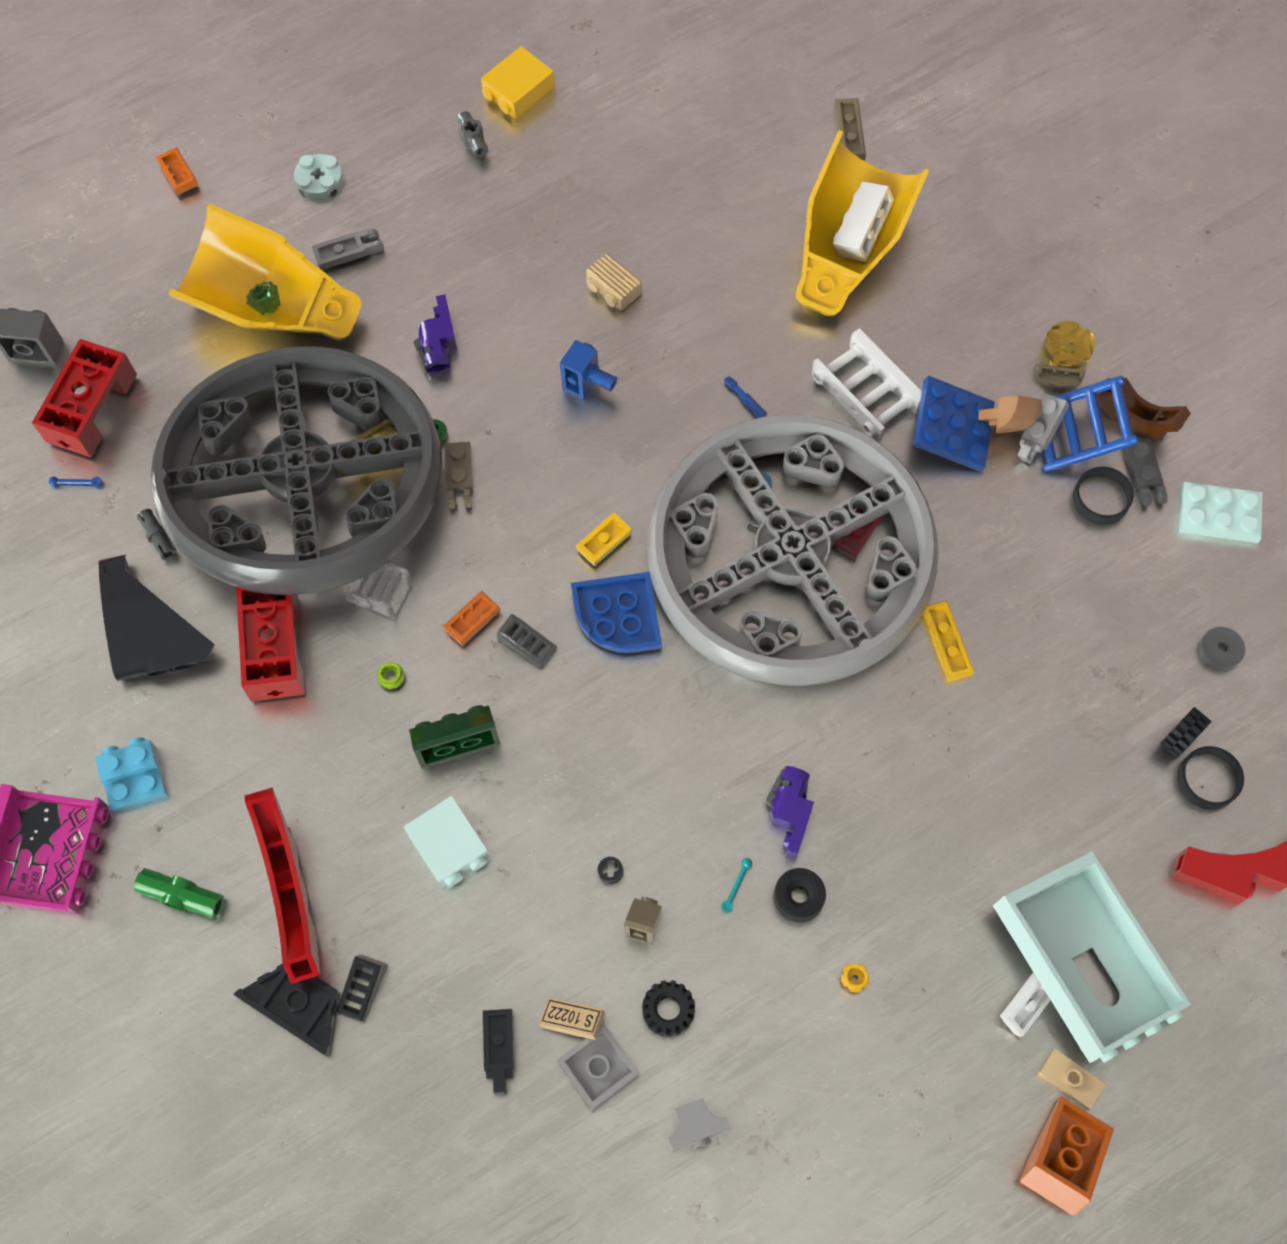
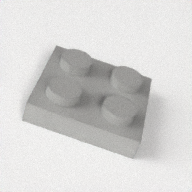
(598, 1068)

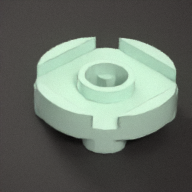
(318, 164)

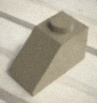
(643, 920)

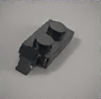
(498, 1047)

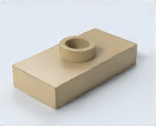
(1071, 1079)

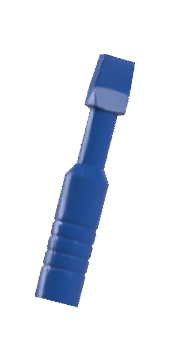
(746, 398)

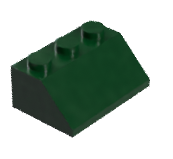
(454, 735)

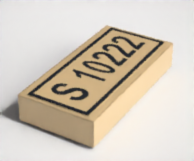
(572, 1018)

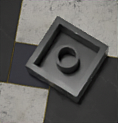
(29, 337)

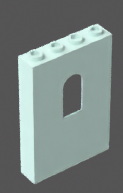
(1081, 911)

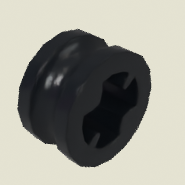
(603, 865)

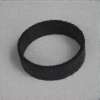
(1110, 473)
(1225, 756)

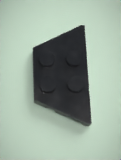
(301, 1007)

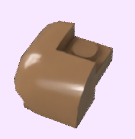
(1012, 413)

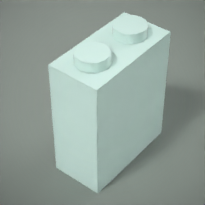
(447, 842)

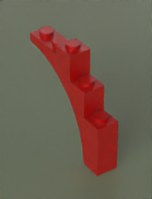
(1233, 875)
(287, 886)

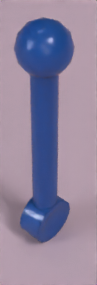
(96, 481)

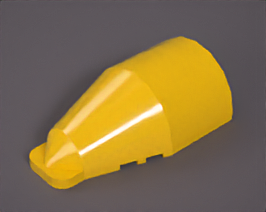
(239, 255)
(825, 275)

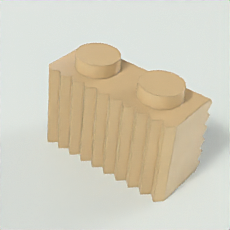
(613, 282)

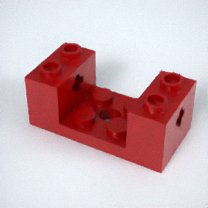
(68, 417)
(270, 665)

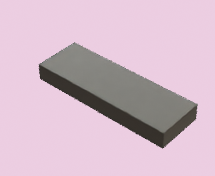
(849, 121)

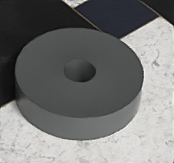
(1229, 640)

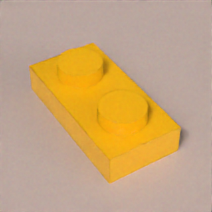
(604, 539)

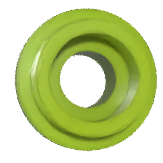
(389, 668)

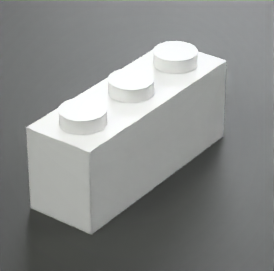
(863, 221)

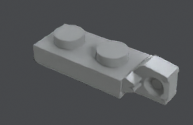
(1041, 433)

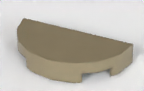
(1058, 378)

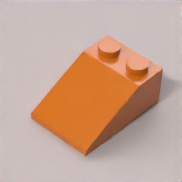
(1068, 1157)

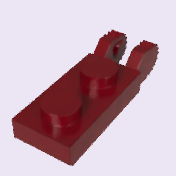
(853, 543)

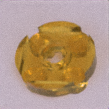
(1064, 357)

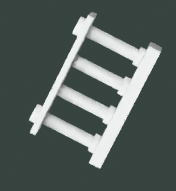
(877, 364)

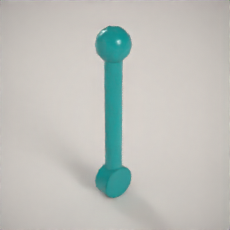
(727, 905)

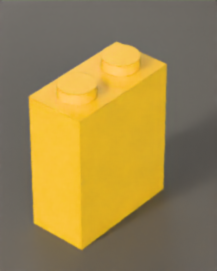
(517, 82)

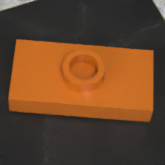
(177, 171)
(471, 618)

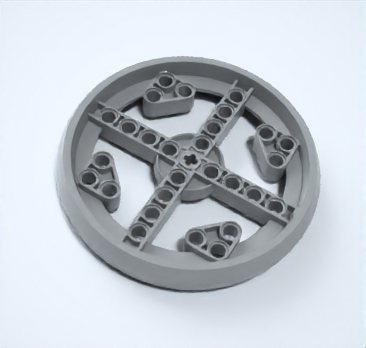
(796, 437)

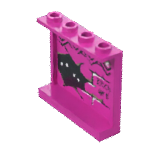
(47, 848)

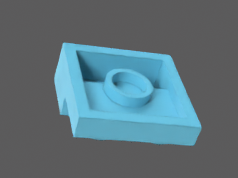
(131, 774)

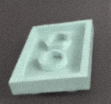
(1220, 512)

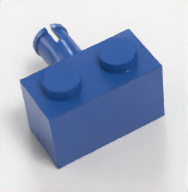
(581, 370)

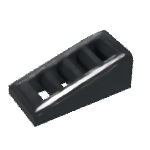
(374, 980)

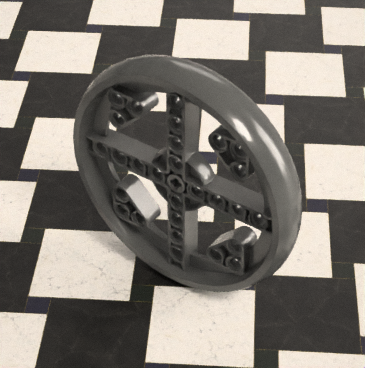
(295, 470)

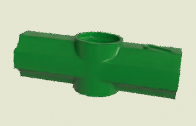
(178, 893)

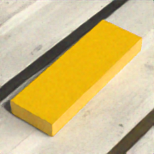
(947, 641)

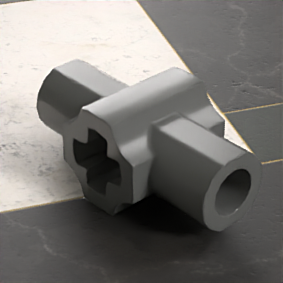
(472, 134)

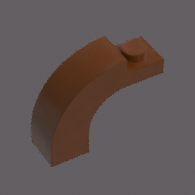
(1145, 417)

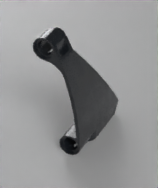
(142, 629)

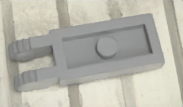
(347, 248)

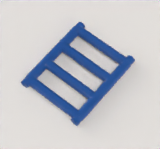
(1102, 447)

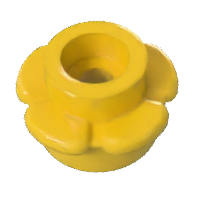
(858, 970)

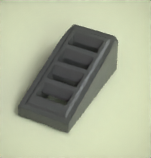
(522, 627)

